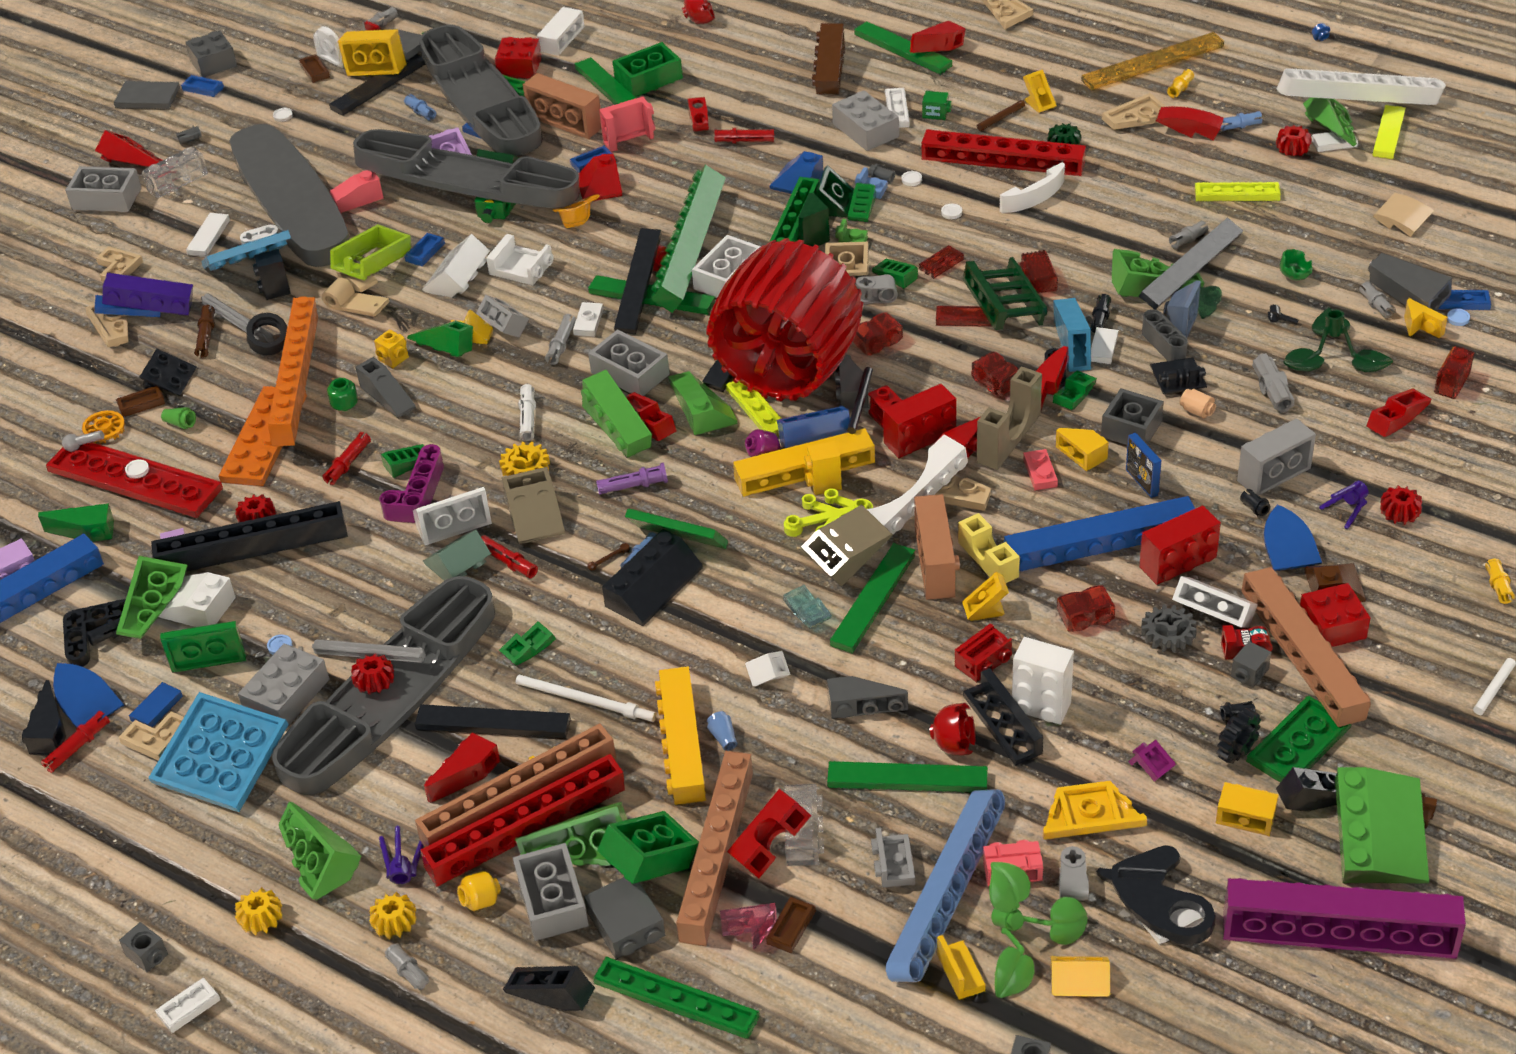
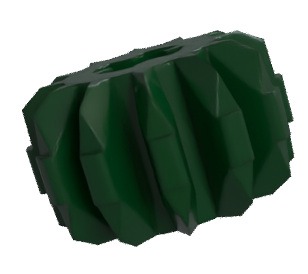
(1064, 134)

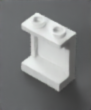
(518, 262)

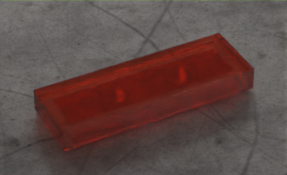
(961, 316)

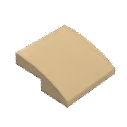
(1404, 213)

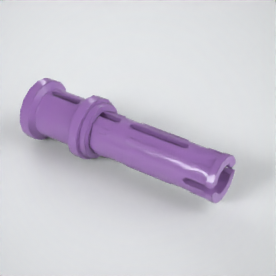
(642, 477)

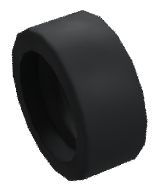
(261, 320)

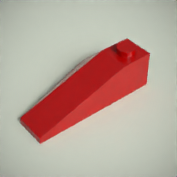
(124, 150)

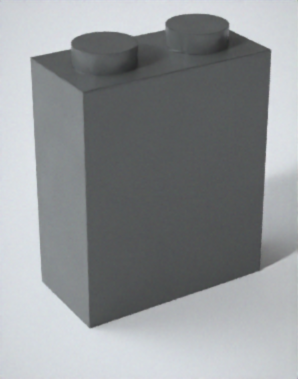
(624, 917)

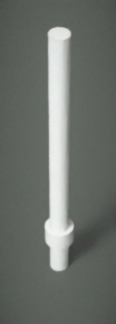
(629, 709)

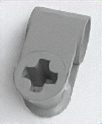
(878, 289)
(1073, 875)

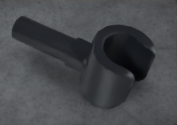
(1276, 315)

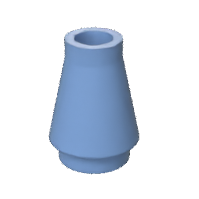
(722, 729)

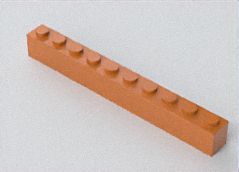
(293, 372)

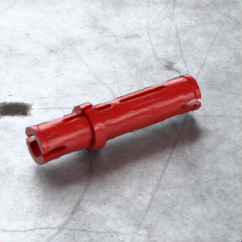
(743, 135)
(341, 464)
(525, 567)
(84, 734)

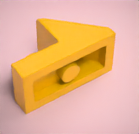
(1039, 91)
(1424, 318)
(481, 329)
(986, 599)

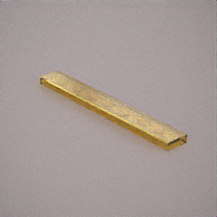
(1152, 61)

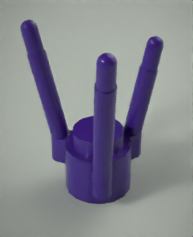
(1352, 494)
(400, 868)

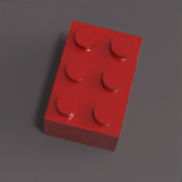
(919, 420)
(1179, 545)

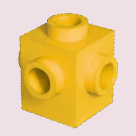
(391, 348)

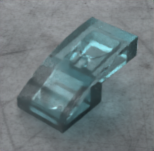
(806, 607)

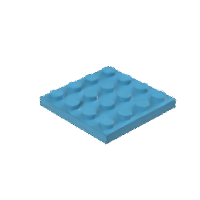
(240, 252)
(218, 751)

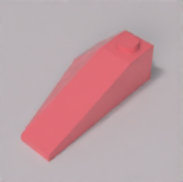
(357, 191)

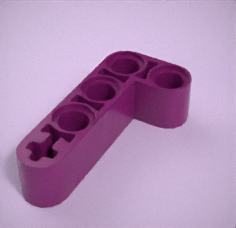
(421, 487)

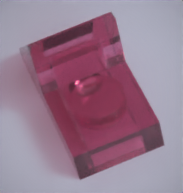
(749, 919)

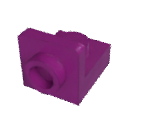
(1152, 759)

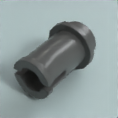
(189, 135)
(876, 171)

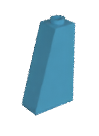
(1073, 333)

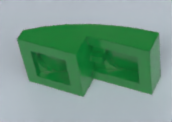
(1075, 390)
(523, 648)

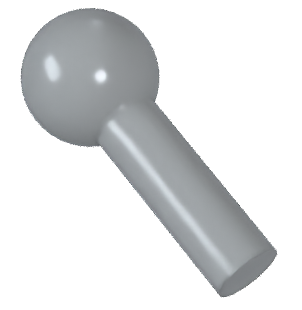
(72, 442)

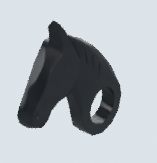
(1142, 891)

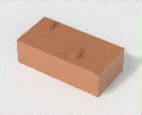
(564, 105)
(935, 547)

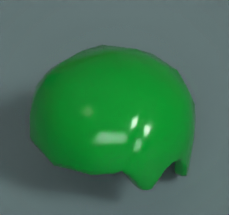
(1294, 265)

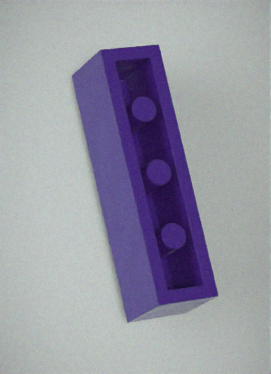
(147, 294)

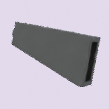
(1407, 280)

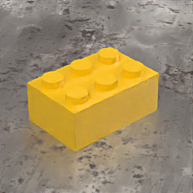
(372, 52)

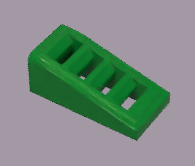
(862, 200)
(902, 272)
(401, 460)

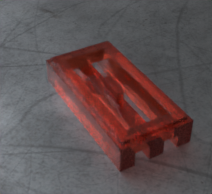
(943, 261)

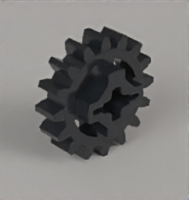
(1238, 736)

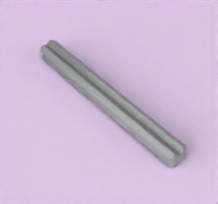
(235, 317)
(358, 650)

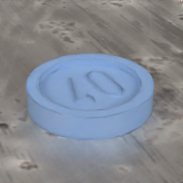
(1458, 317)
(277, 641)

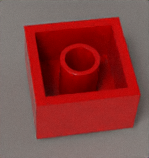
(518, 57)
(1337, 614)

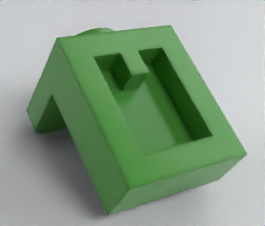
(850, 235)

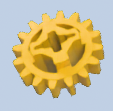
(523, 459)

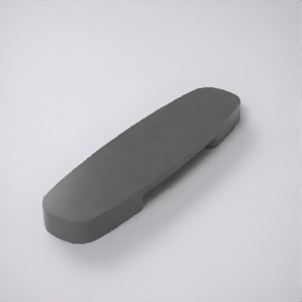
(480, 91)
(414, 160)
(289, 192)
(351, 724)

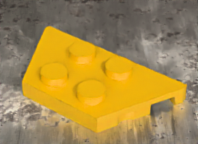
(1090, 810)

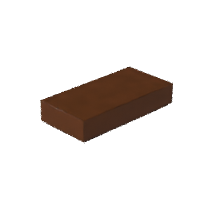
(314, 68)
(140, 401)
(790, 925)

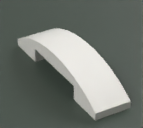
(1018, 200)

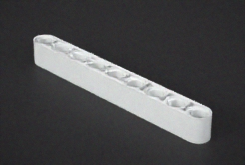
(1360, 86)

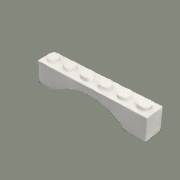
(943, 462)

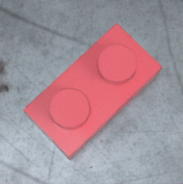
(1040, 469)

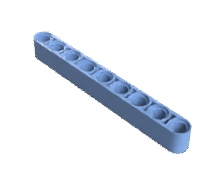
(945, 886)

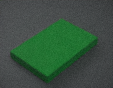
(203, 646)

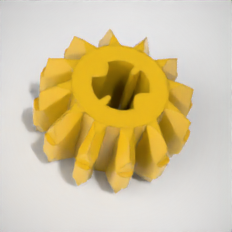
(258, 911)
(392, 915)

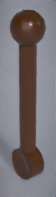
(624, 548)

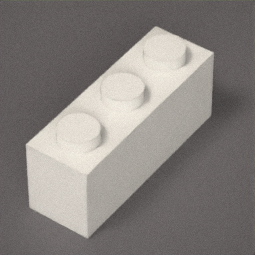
(561, 30)
(1215, 602)

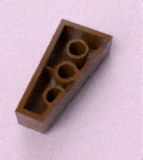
(829, 58)

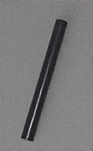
(860, 399)

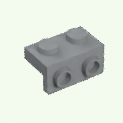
(894, 859)

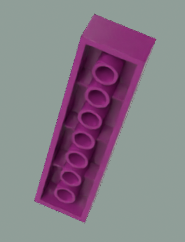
(1343, 918)

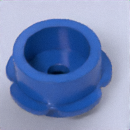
(1321, 32)

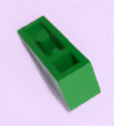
(93, 521)

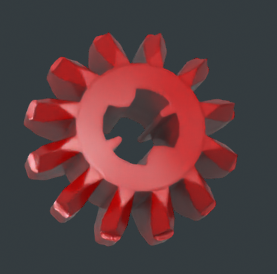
(1293, 140)
(1401, 504)
(254, 508)
(372, 674)

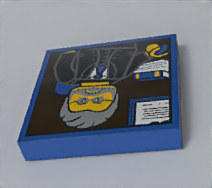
(1143, 465)

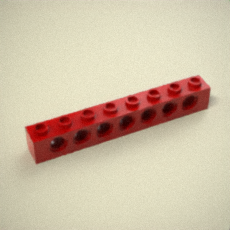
(1002, 152)
(534, 812)

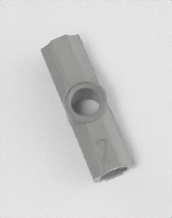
(1273, 383)

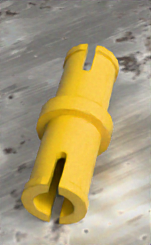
(1180, 83)
(1499, 581)

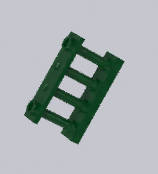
(993, 304)

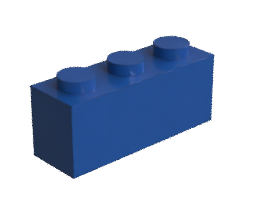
(813, 426)

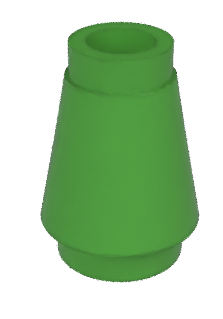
(179, 417)

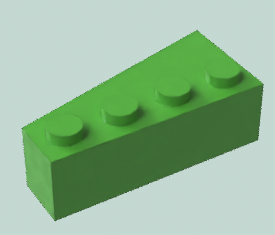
(614, 414)

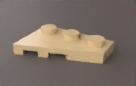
(1009, 11)
(1133, 113)
(110, 327)
(966, 493)

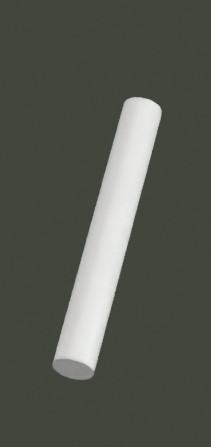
(1494, 686)

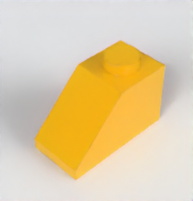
(1082, 446)

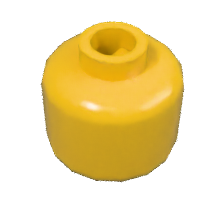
(478, 891)

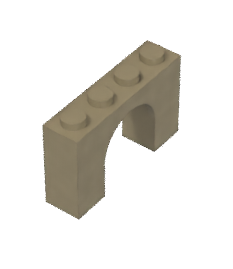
(1000, 431)

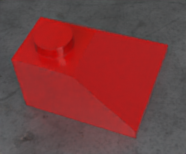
(600, 178)

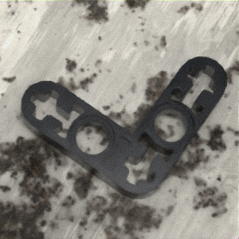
(85, 622)

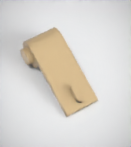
(342, 297)

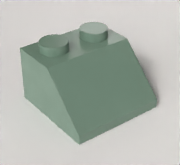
(459, 556)

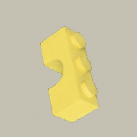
(978, 542)

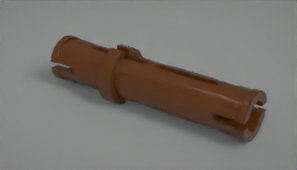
(205, 327)

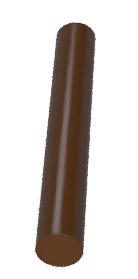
(1000, 115)

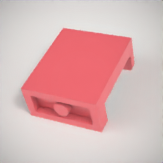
(626, 122)

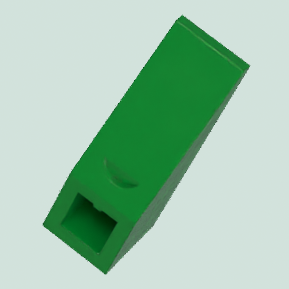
(449, 337)

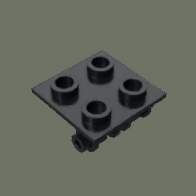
(167, 372)
(1179, 375)

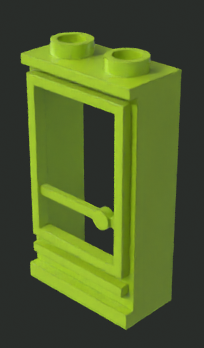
(392, 244)

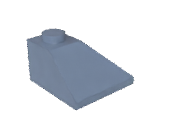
(1183, 307)

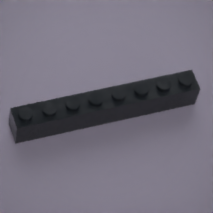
(253, 537)

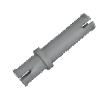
(558, 343)

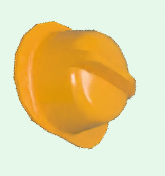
(576, 213)

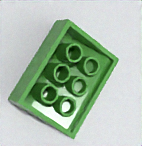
(1380, 827)

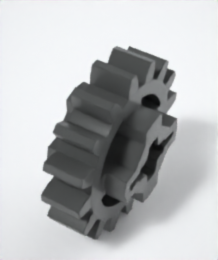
(1168, 628)

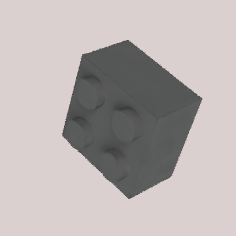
(211, 53)
(1131, 414)

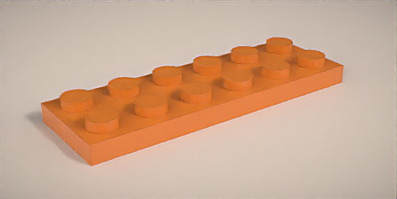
(253, 452)

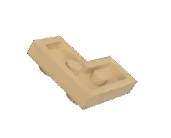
(118, 262)
(151, 740)

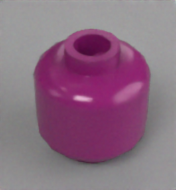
(761, 442)

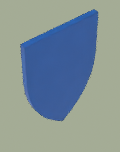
(1289, 541)
(83, 693)

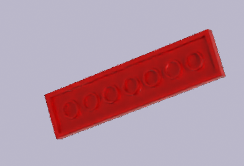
(161, 486)

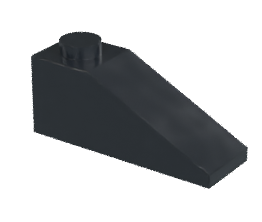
(552, 986)

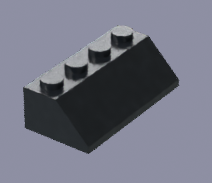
(651, 578)

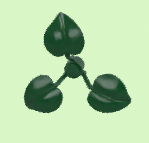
(1334, 324)

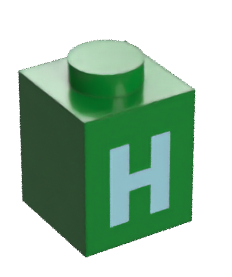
(936, 105)

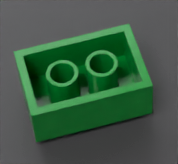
(648, 69)
(648, 847)

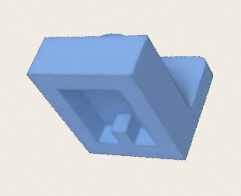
(881, 185)

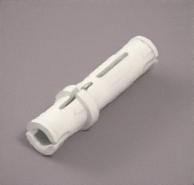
(527, 406)

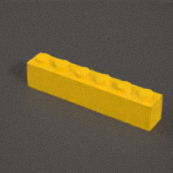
(788, 464)
(681, 736)

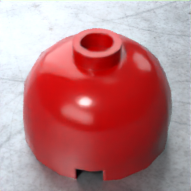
(698, 11)
(954, 729)

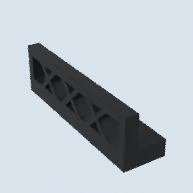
(1011, 717)

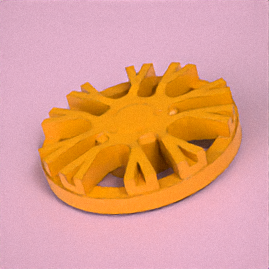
(106, 425)

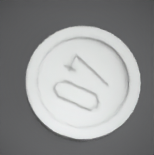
(282, 115)
(911, 178)
(951, 211)
(137, 469)

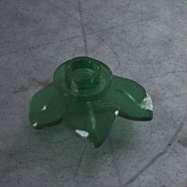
(1208, 300)

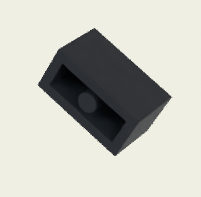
(272, 274)

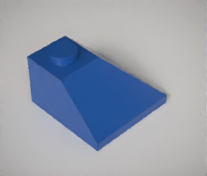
(804, 165)

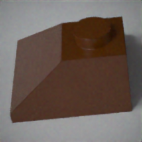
(1332, 575)

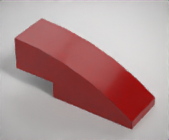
(1190, 120)
(1052, 372)
(1397, 412)
(657, 421)

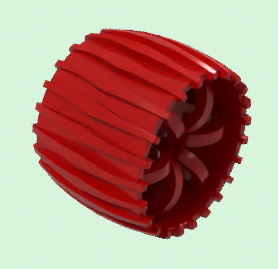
(785, 319)

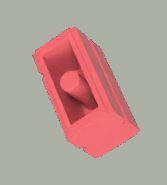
(1021, 854)

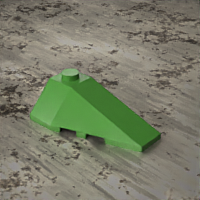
(1331, 116)
(1133, 274)
(700, 404)
(149, 593)
(579, 833)
(318, 852)

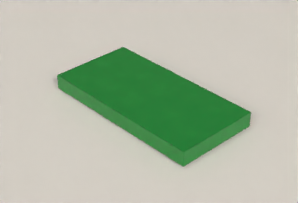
(682, 529)
(1297, 740)

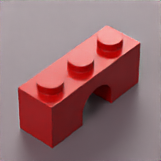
(777, 816)

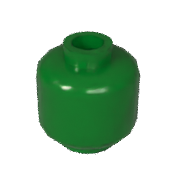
(342, 394)

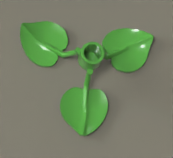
(1008, 888)

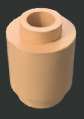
(1198, 403)

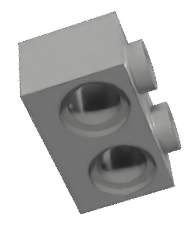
(502, 316)

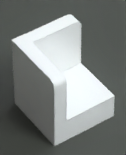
(767, 668)

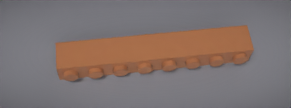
(1306, 647)
(516, 784)
(712, 856)

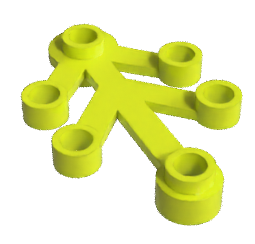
(794, 525)

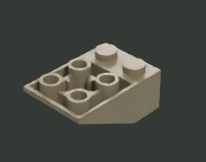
(533, 505)
(847, 543)

